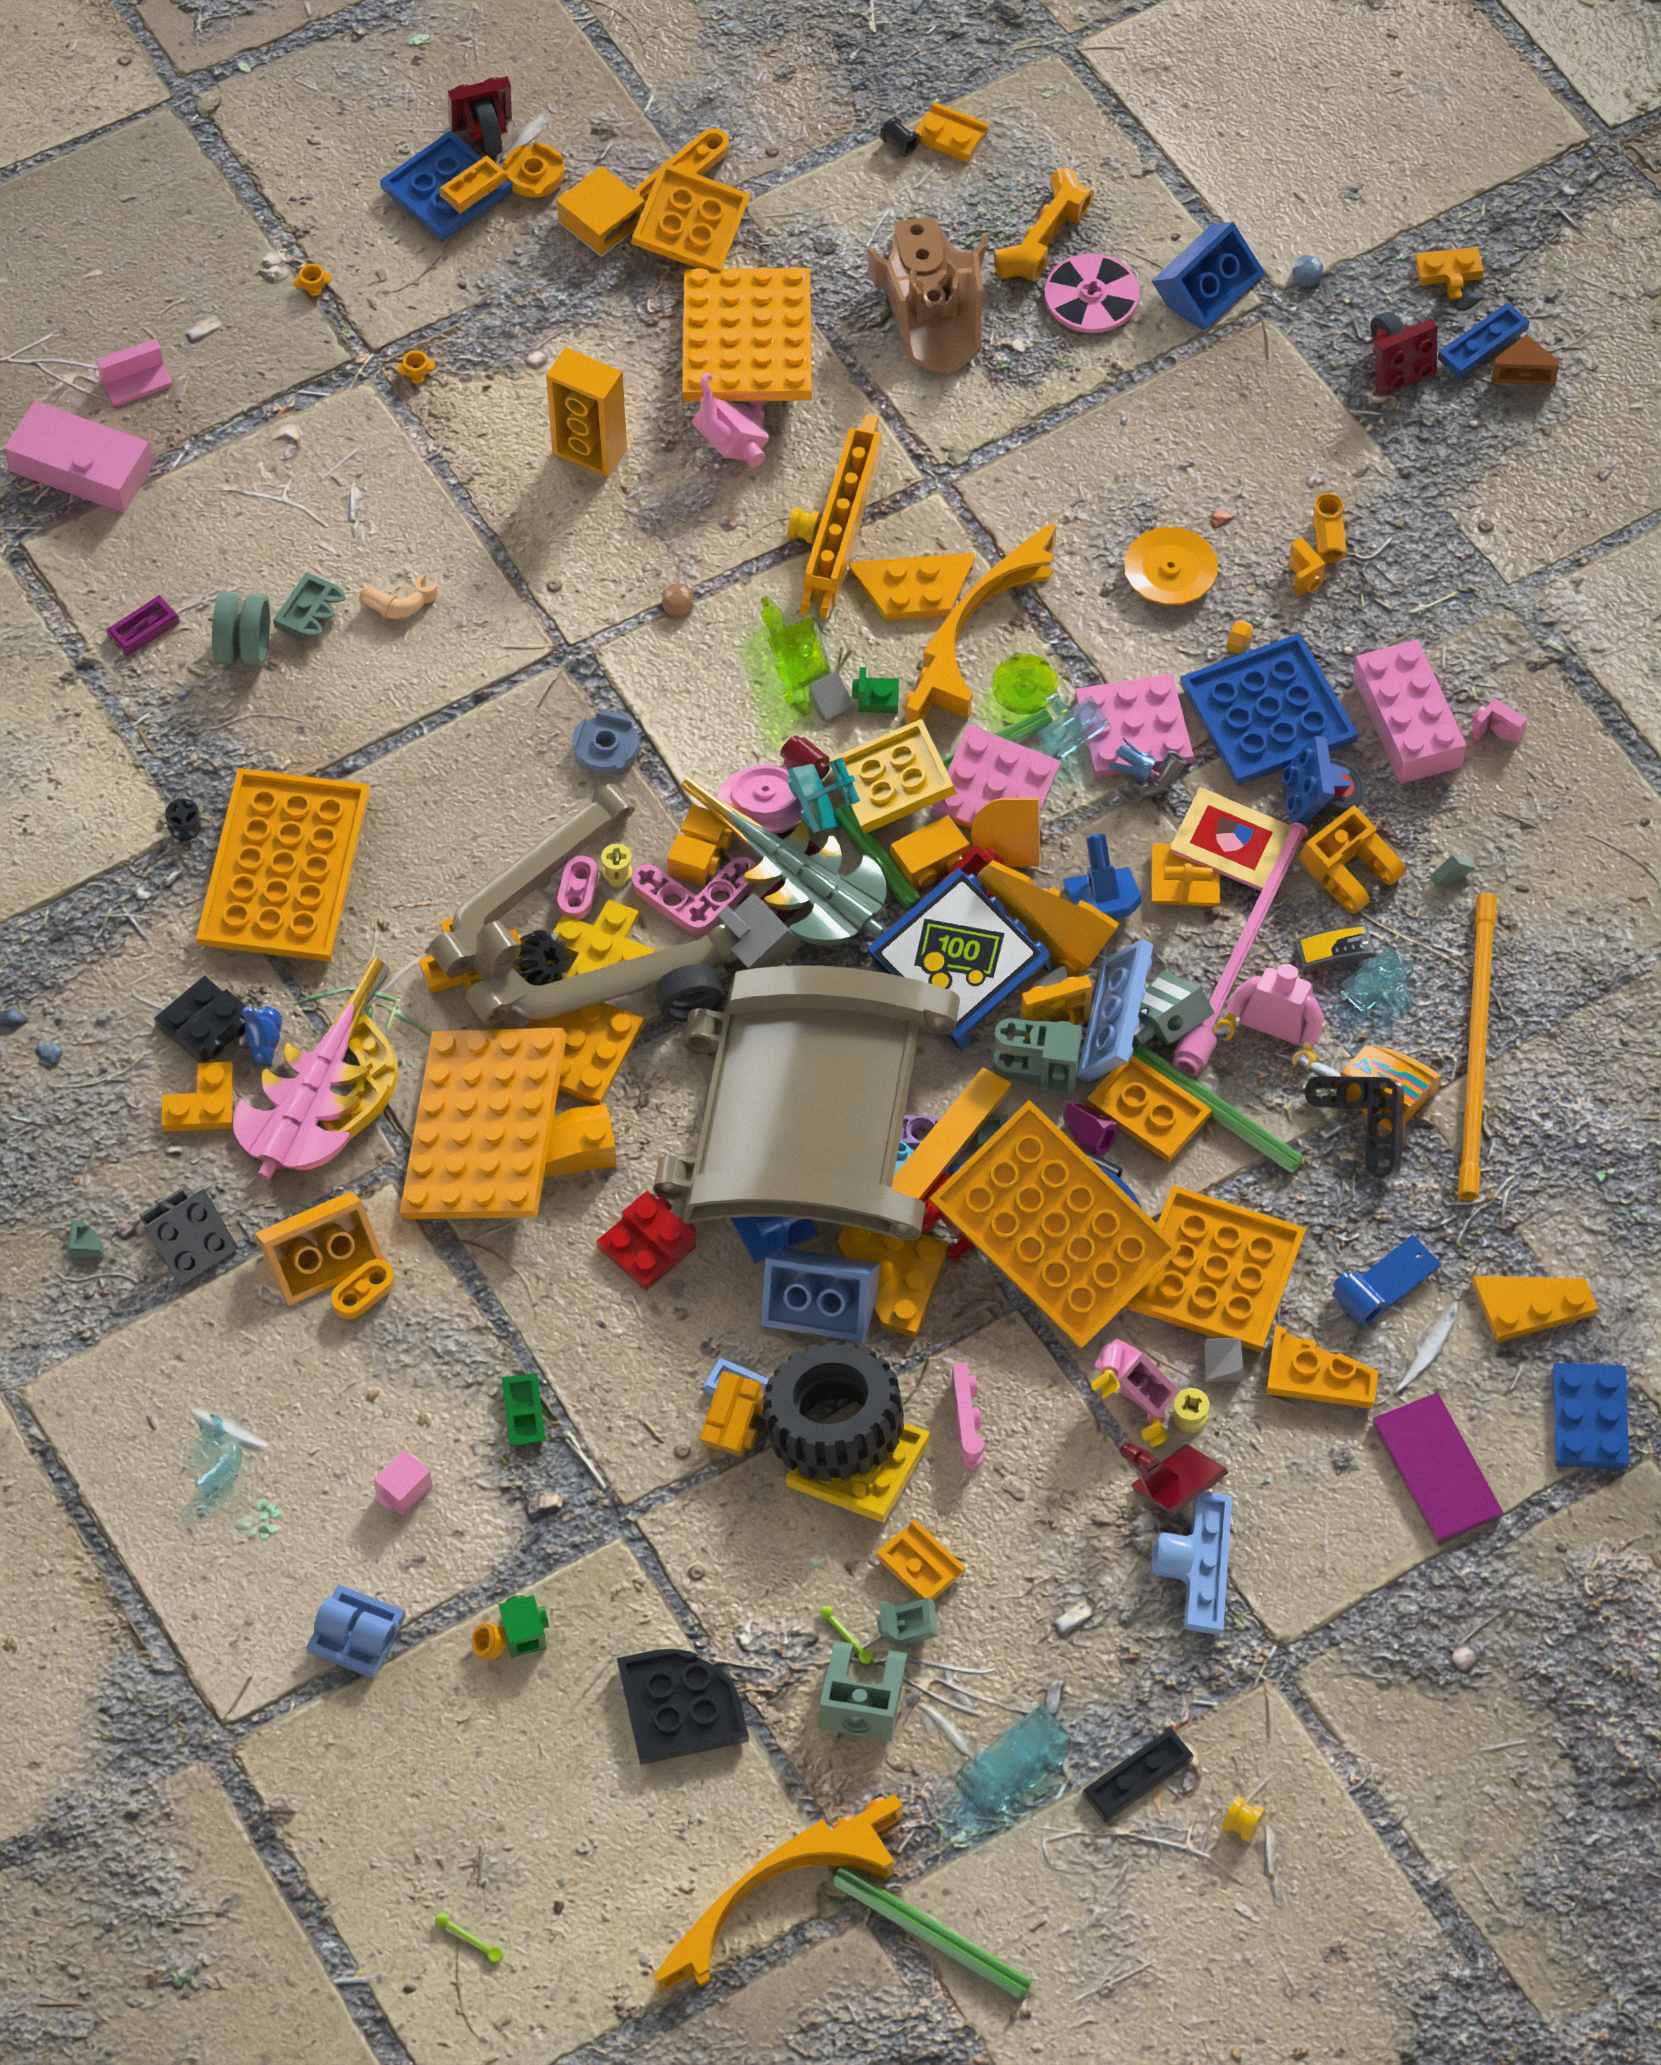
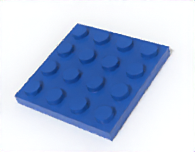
(1267, 707)

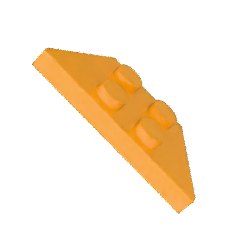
(914, 585)

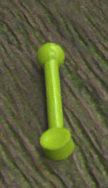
(865, 1656)
(494, 1954)

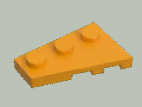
(1532, 1303)

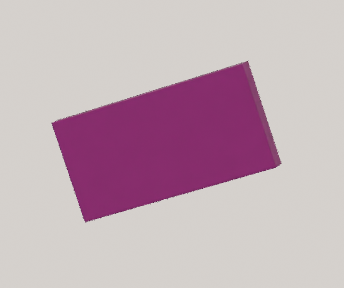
(1437, 1467)

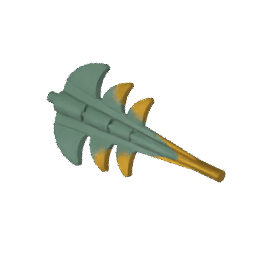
(839, 903)

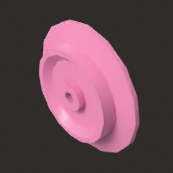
(763, 797)

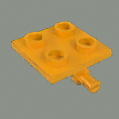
(1181, 881)

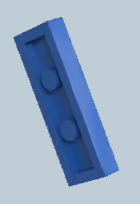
(1483, 340)

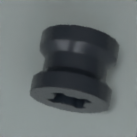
(183, 811)

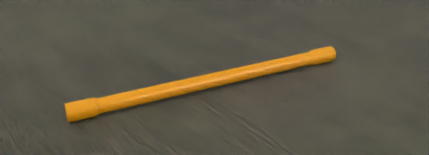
(1469, 1170)

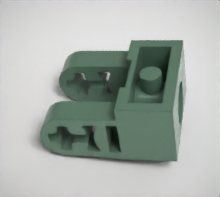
(1051, 1053)
(858, 1706)

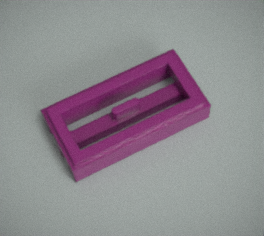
(146, 628)

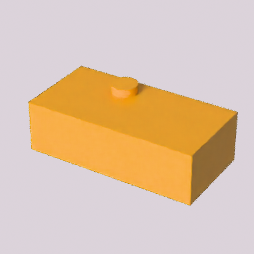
(586, 412)

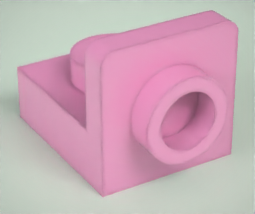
(1502, 720)

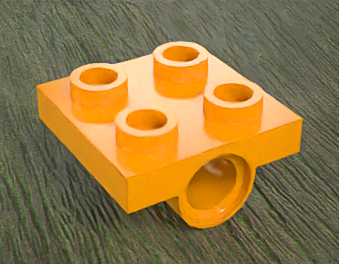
(1058, 1002)

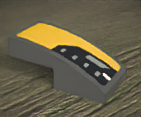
(1336, 945)

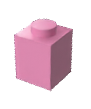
(402, 1483)

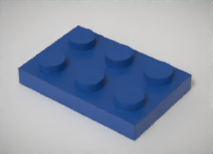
(1590, 1416)

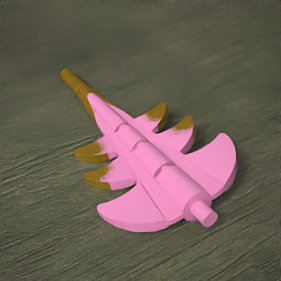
(290, 1132)

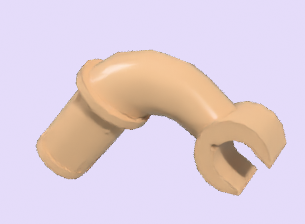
(398, 608)

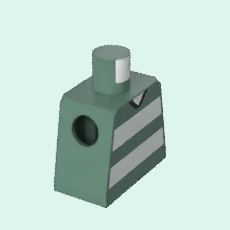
(1170, 1009)

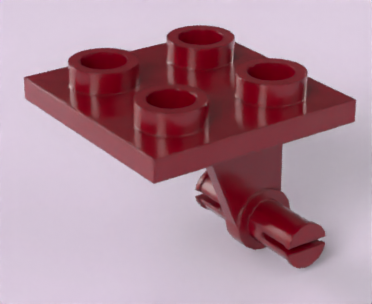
(1175, 1479)

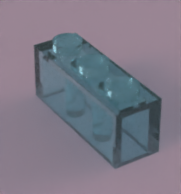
(1014, 1761)

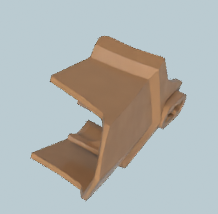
(932, 298)

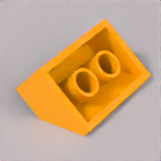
(319, 1247)

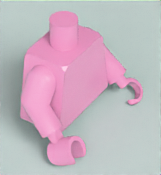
(732, 426)

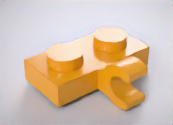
(1449, 268)

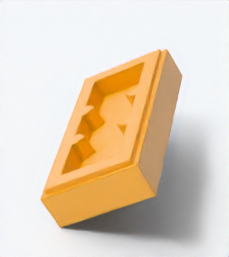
(473, 184)

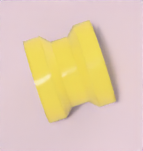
(1187, 1418)

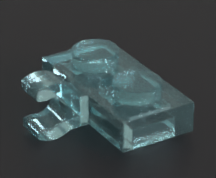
(1072, 726)
(1379, 980)

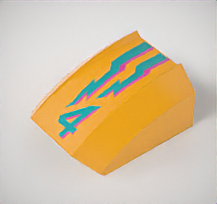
(1416, 1078)

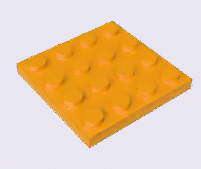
(1226, 1273)

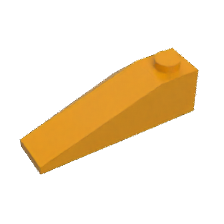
(1067, 930)
(580, 1141)

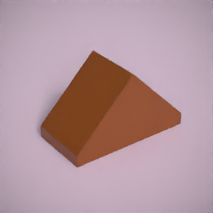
(1525, 364)

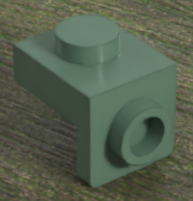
(907, 1622)

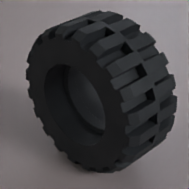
(839, 1447)

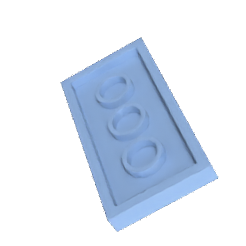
(1115, 1011)

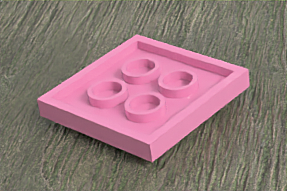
(1144, 714)
(993, 769)

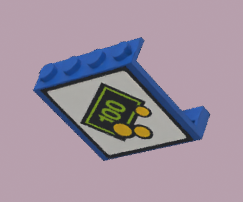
(963, 945)

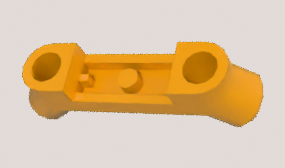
(1031, 257)

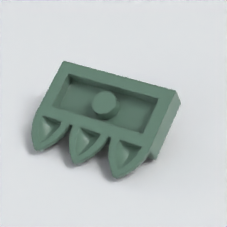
(306, 605)

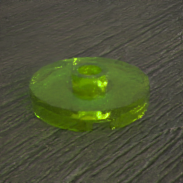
(1024, 671)

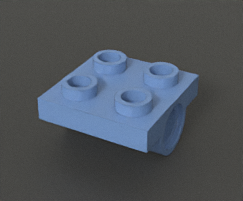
(355, 1631)

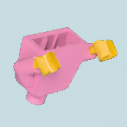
(1279, 1007)
(1139, 1380)

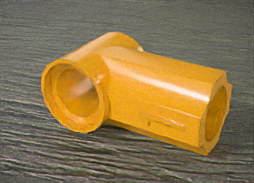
(1329, 528)

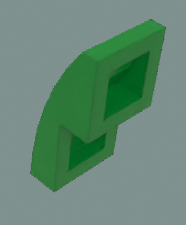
(523, 1409)

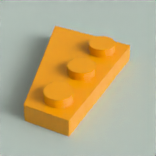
(1314, 1374)

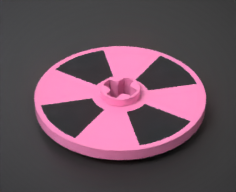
(1109, 306)

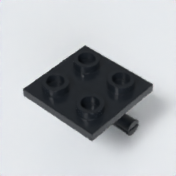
(188, 1234)

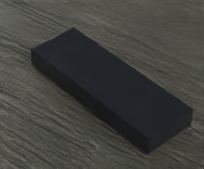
(1138, 1774)

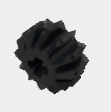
(542, 958)

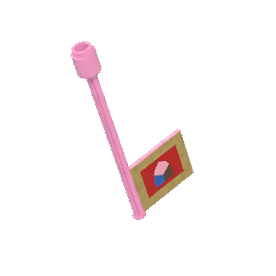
(1248, 850)

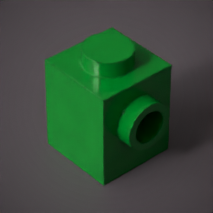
(523, 1624)

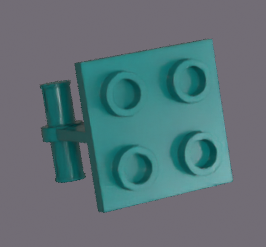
(807, 786)

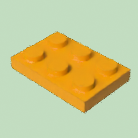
(1149, 1108)

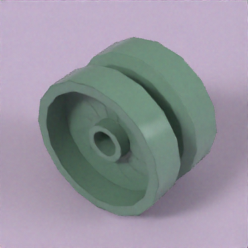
(241, 629)

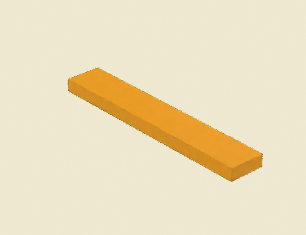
(951, 1134)

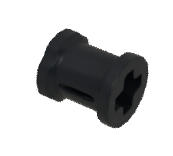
(899, 136)

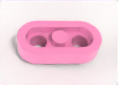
(577, 890)

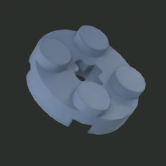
(610, 759)

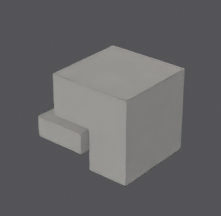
(762, 935)

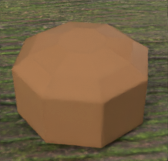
(677, 600)

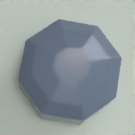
(1307, 271)

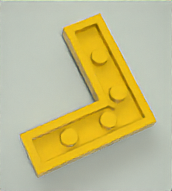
(877, 1491)

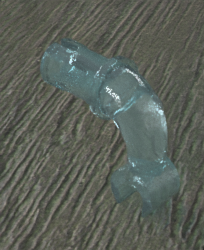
(226, 1465)

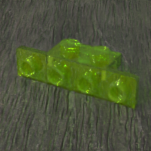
(798, 651)

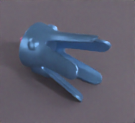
(1140, 761)

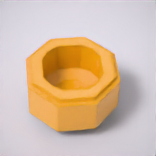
(1240, 637)
(488, 1640)

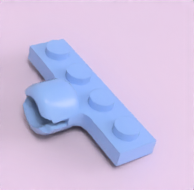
(1200, 1561)

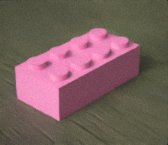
(1409, 711)

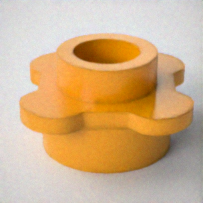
(308, 274)
(416, 359)

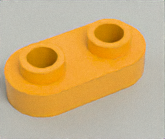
(361, 1290)

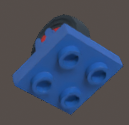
(1320, 783)

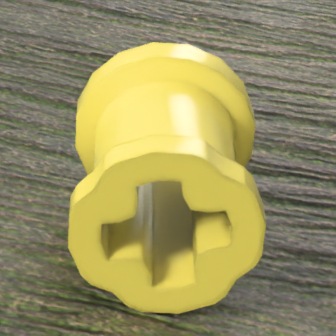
(614, 865)

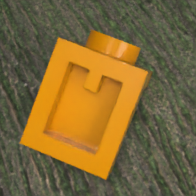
(1307, 566)

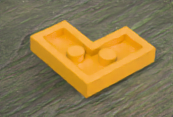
(209, 1107)

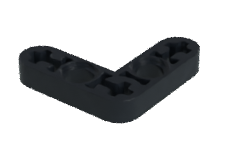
(1370, 1100)

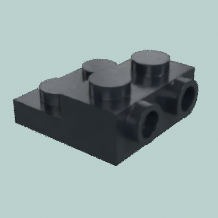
(203, 1020)

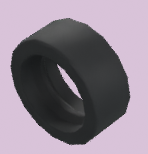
(675, 985)

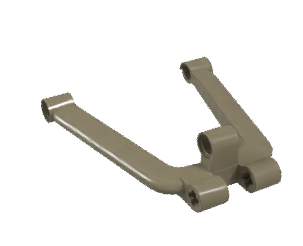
(490, 949)

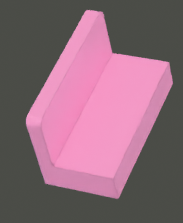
(133, 373)

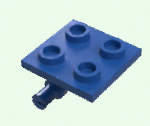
(766, 1234)

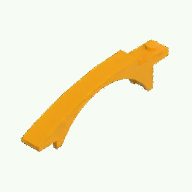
(940, 678)
(849, 1844)

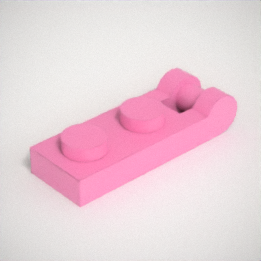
(967, 1417)

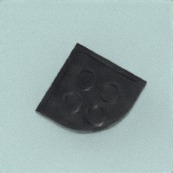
(679, 1704)

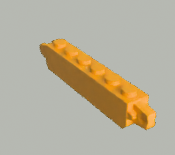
(842, 517)

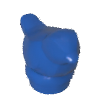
(262, 1032)

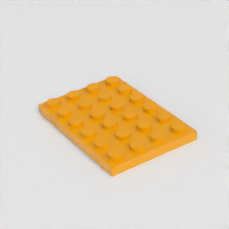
(748, 334)
(283, 865)
(483, 1124)
(1055, 1224)

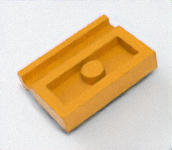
(951, 132)
(920, 1562)

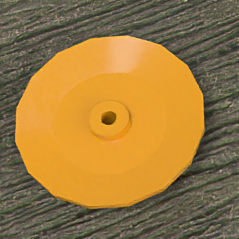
(1170, 565)

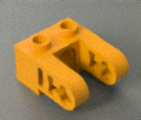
(1336, 845)

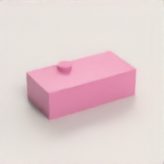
(79, 456)

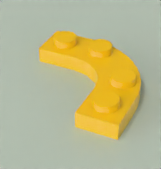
(377, 1088)

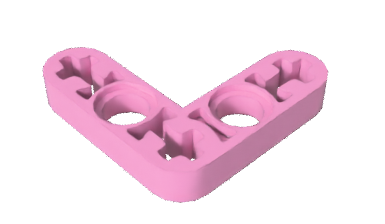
(691, 904)

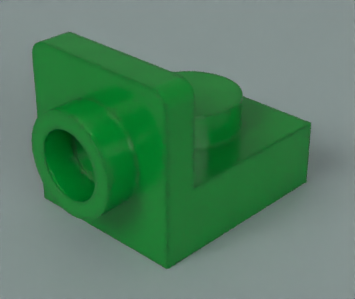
(876, 694)

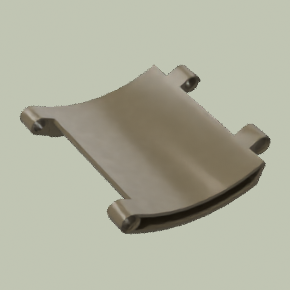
(807, 1097)

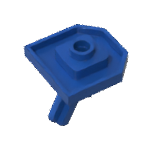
(1104, 887)

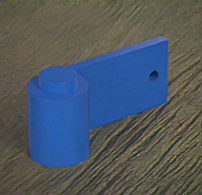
(1385, 1282)

